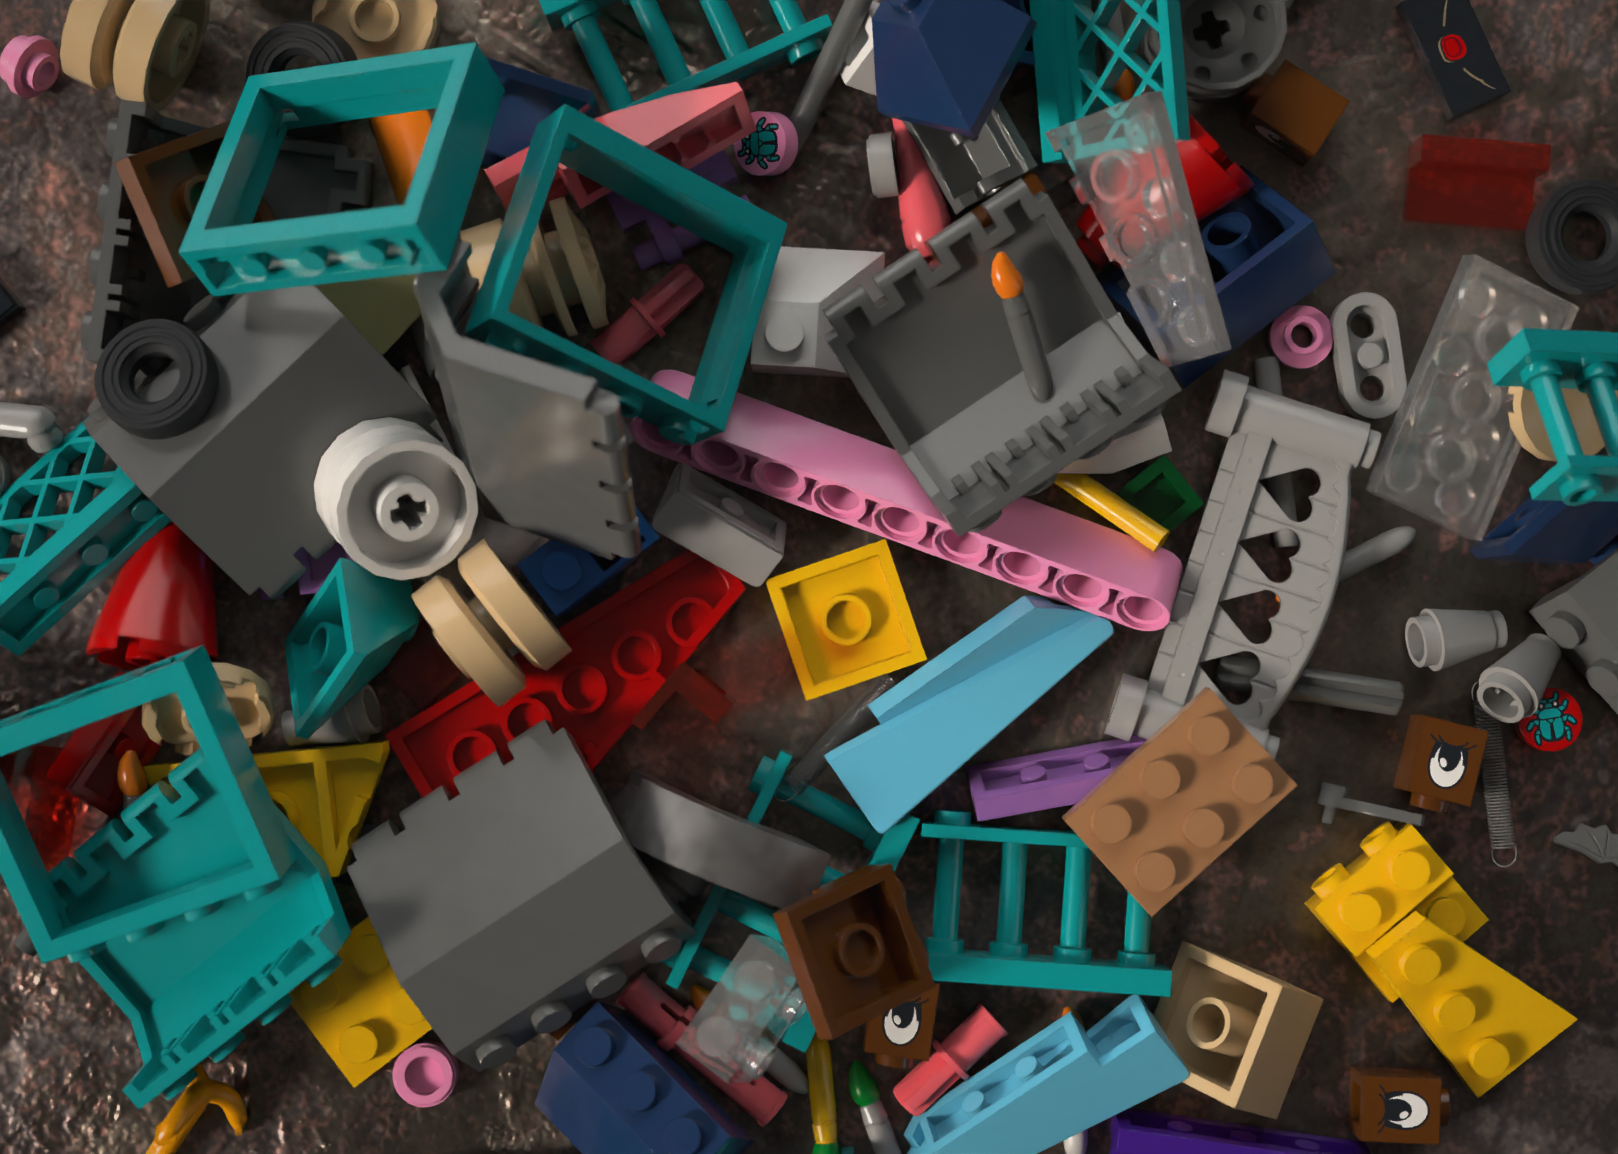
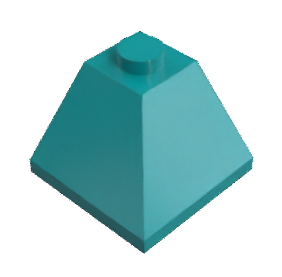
(345, 640)

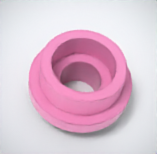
(29, 65)
(1287, 351)

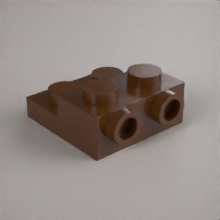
(166, 190)
(854, 949)

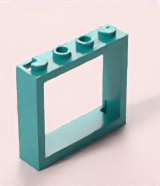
(674, 194)
(355, 245)
(234, 772)

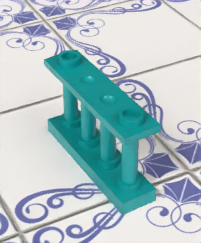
(798, 44)
(1572, 360)
(885, 848)
(1007, 957)

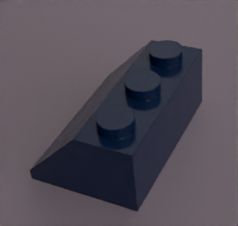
(1261, 264)
(627, 1096)

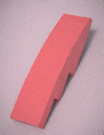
(677, 126)

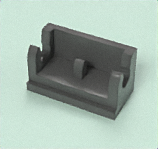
(972, 167)

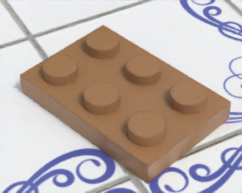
(1179, 801)

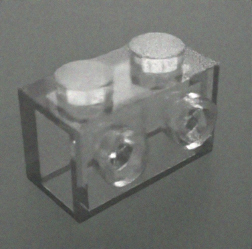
(746, 1013)

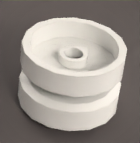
(395, 498)

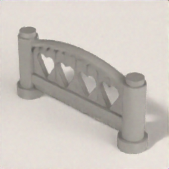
(1265, 439)

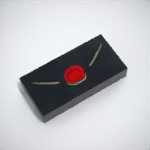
(1453, 54)

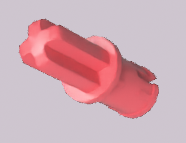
(649, 315)
(949, 1061)

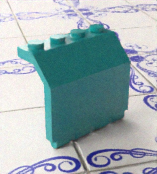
(203, 977)

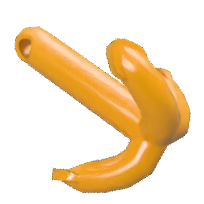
(189, 1107)

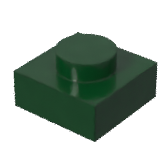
(1161, 494)

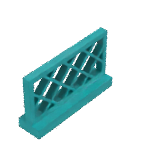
(1067, 64)
(88, 542)

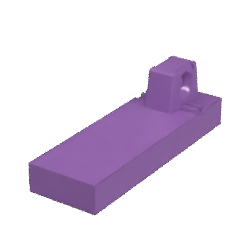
(1044, 778)

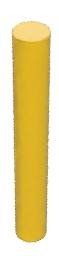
(1114, 509)

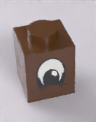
(1292, 111)
(1440, 762)
(903, 1031)
(1397, 1105)

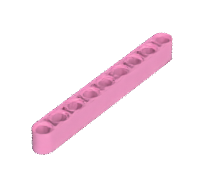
(879, 494)

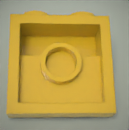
(1383, 888)

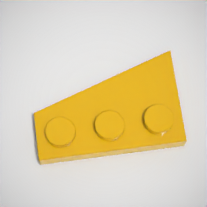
(1466, 1003)

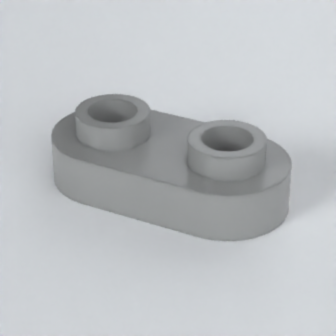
(1372, 357)

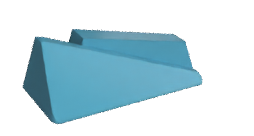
(961, 703)
(1053, 1086)

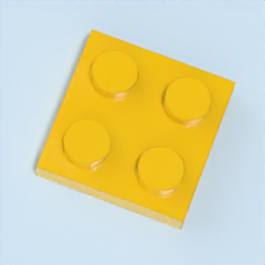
(845, 619)
(360, 1008)

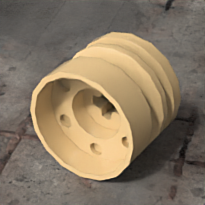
(556, 272)

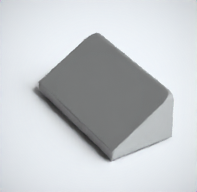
(720, 525)

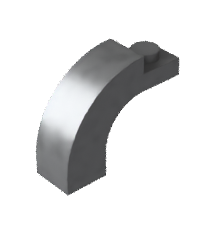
(717, 843)

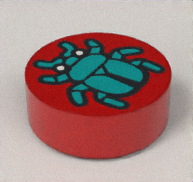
(1553, 724)

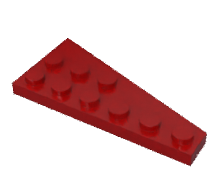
(616, 666)

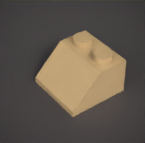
(1236, 1029)

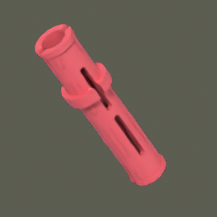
(669, 1021)

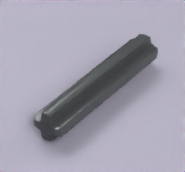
(1318, 686)

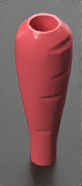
(920, 196)

